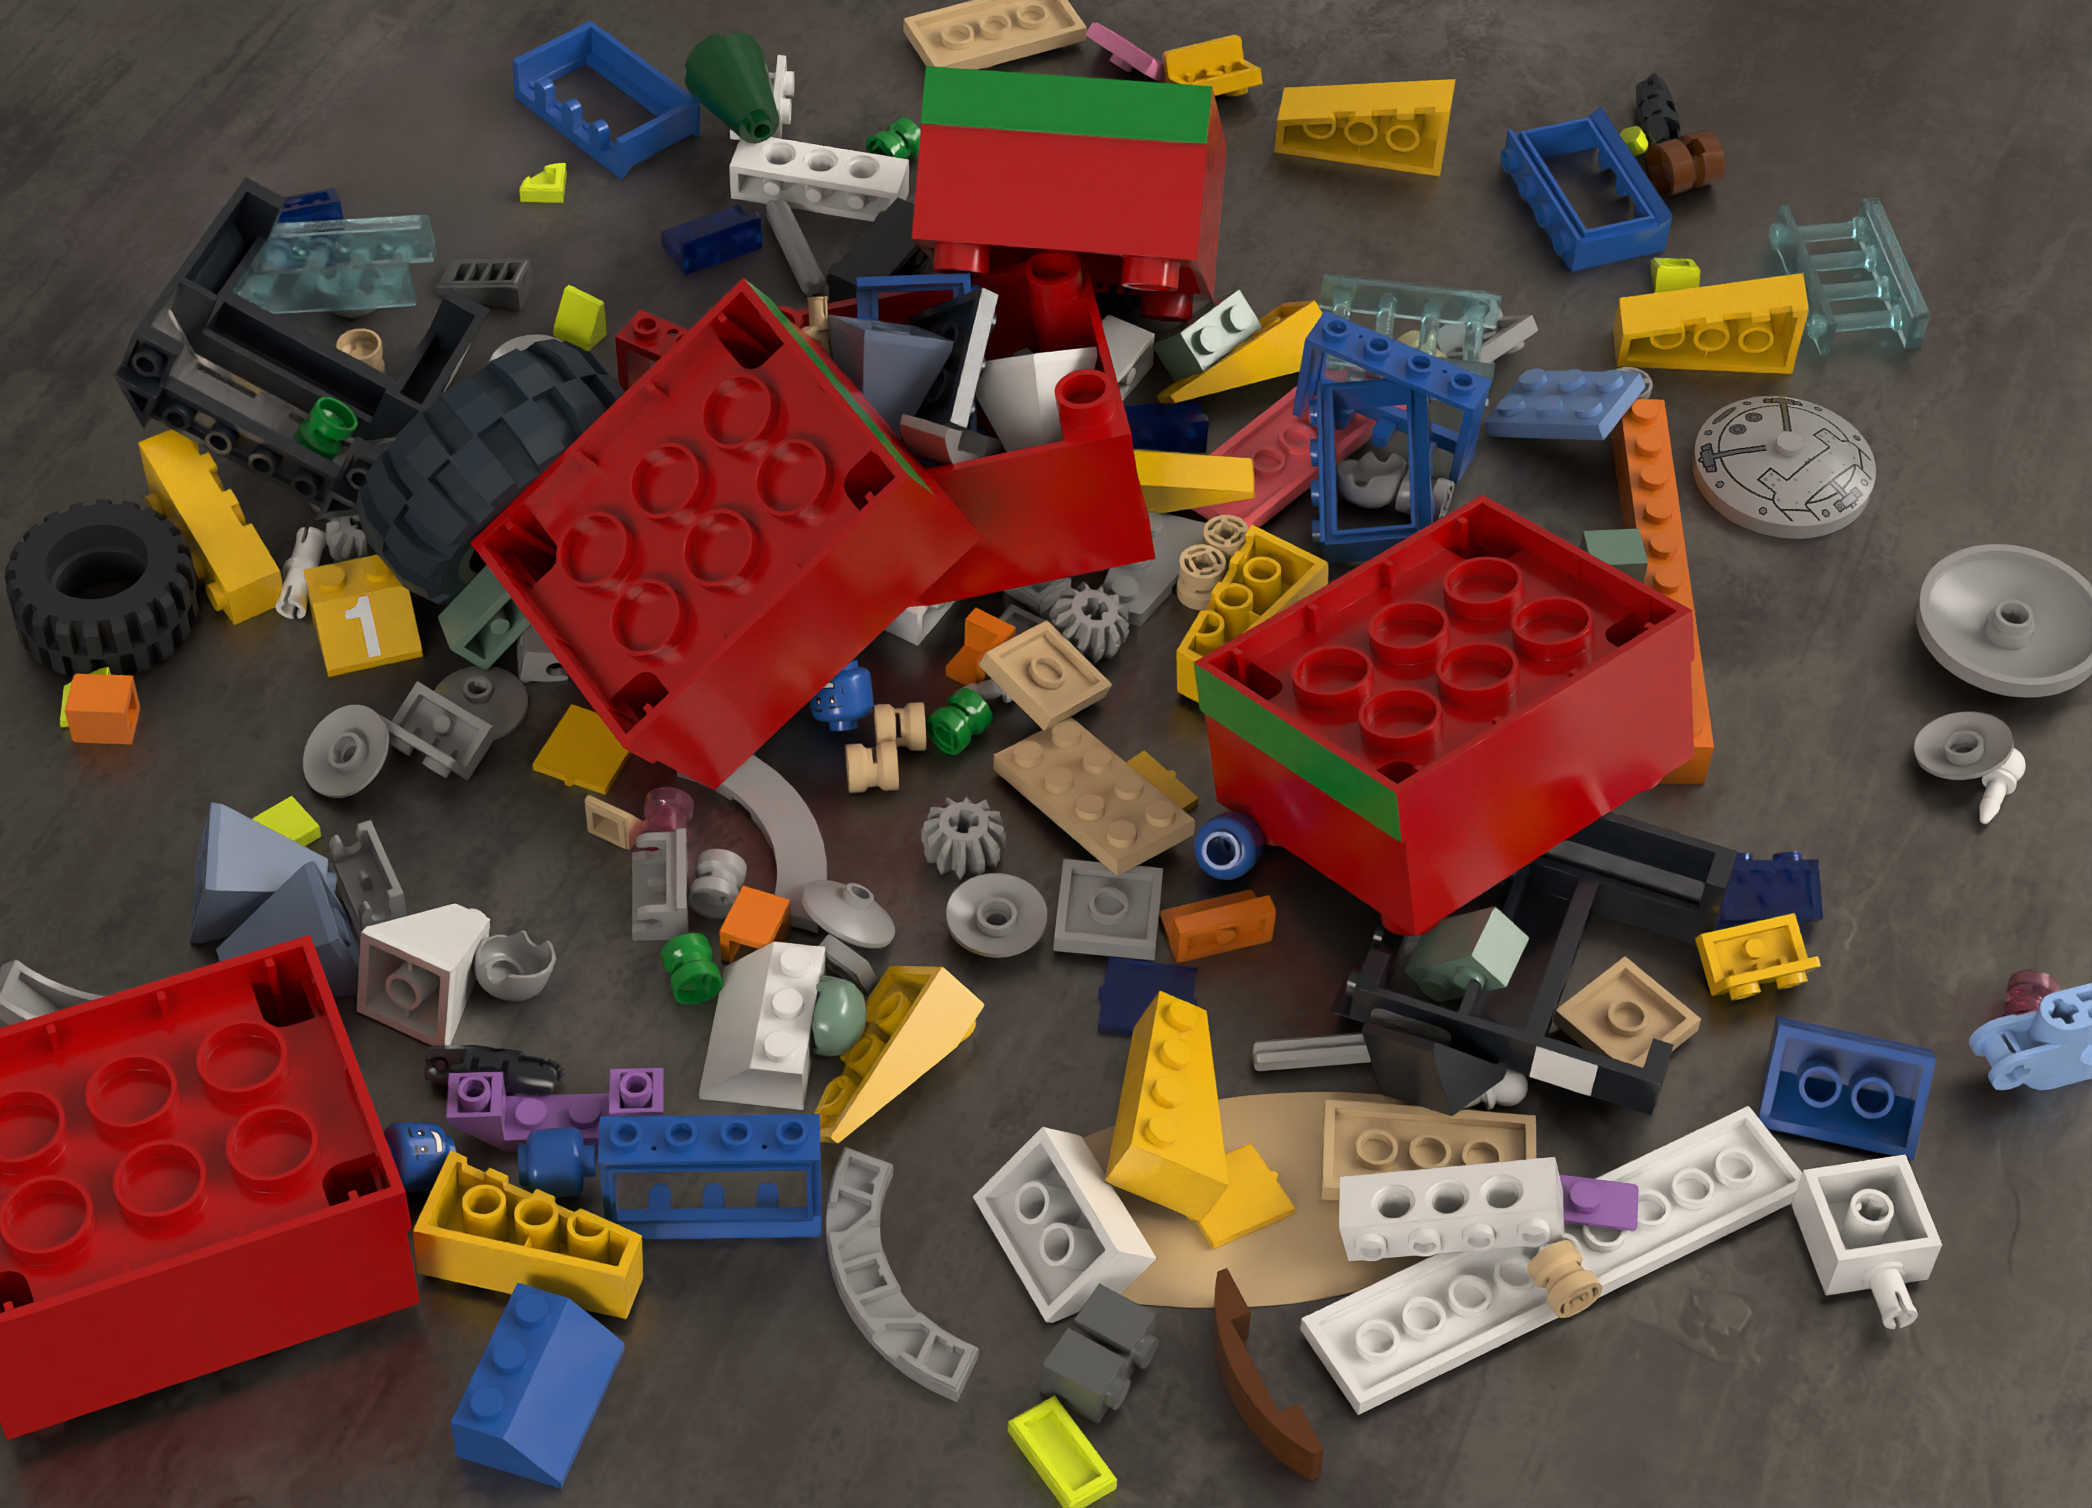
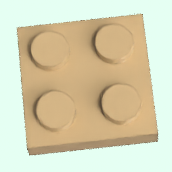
(1045, 675)
(1624, 1013)

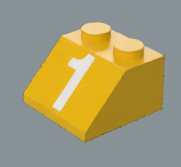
(361, 615)

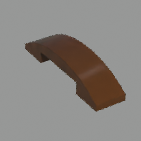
(1281, 1432)

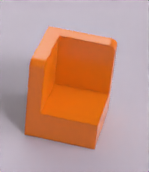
(981, 635)
(102, 709)
(754, 921)

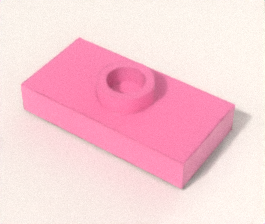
(1125, 53)

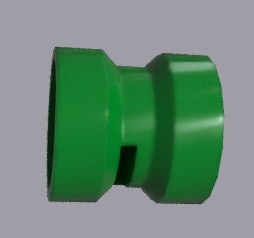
(899, 140)
(327, 426)
(953, 726)
(687, 961)

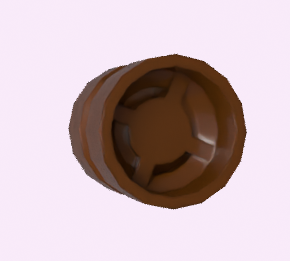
(1685, 163)

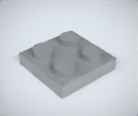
(1108, 911)

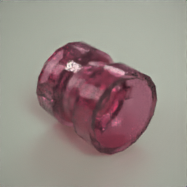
(667, 811)
(2025, 991)

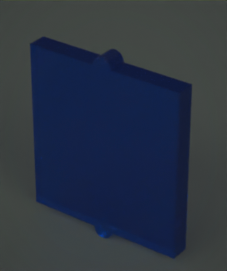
(1133, 986)

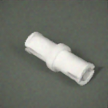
(305, 556)

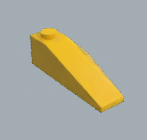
(1264, 355)
(1192, 480)
(909, 1027)

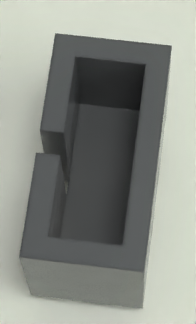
(1094, 1366)

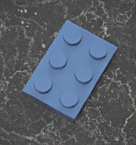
(1564, 404)

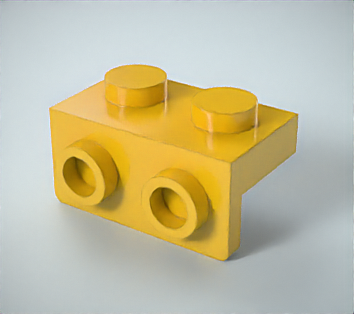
(1213, 64)
(1755, 955)

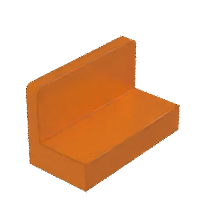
(1218, 925)

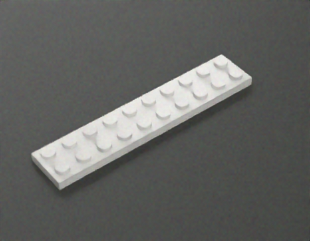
(1476, 1301)

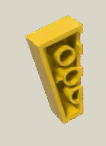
(1169, 1114)
(499, 1235)

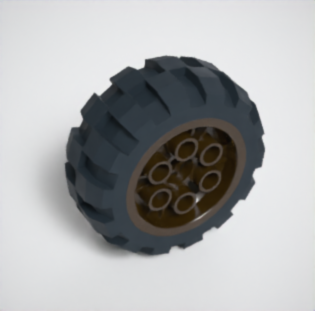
(474, 457)

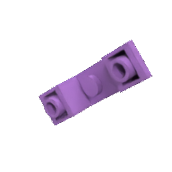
(482, 1109)

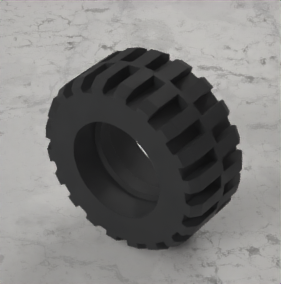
(92, 547)

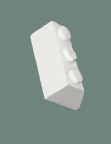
(765, 1027)
(1062, 1224)

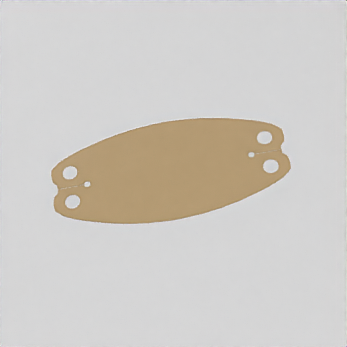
(1278, 1264)

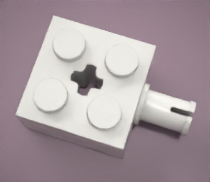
(1868, 1231)

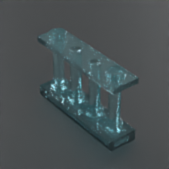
(1879, 255)
(304, 274)
(1417, 302)

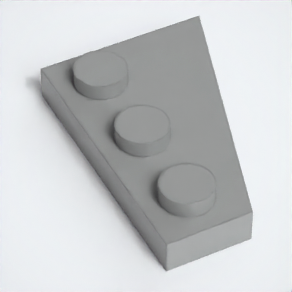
(1148, 583)

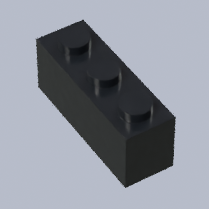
(881, 251)

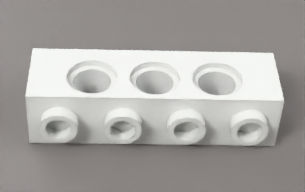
(818, 177)
(1451, 1209)

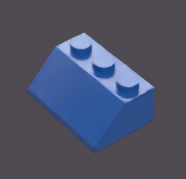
(1845, 1087)
(536, 1387)

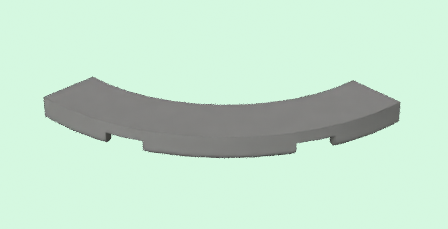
(786, 827)
(871, 1290)

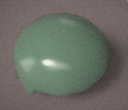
(838, 1016)

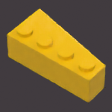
(1368, 124)
(1715, 327)
(223, 548)
(1258, 585)

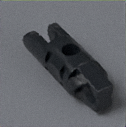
(1657, 110)
(521, 1073)

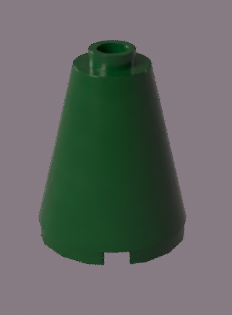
(734, 84)

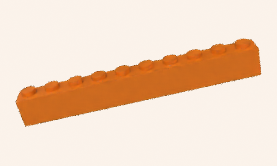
(1652, 504)

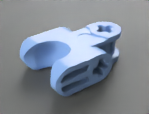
(2040, 1046)

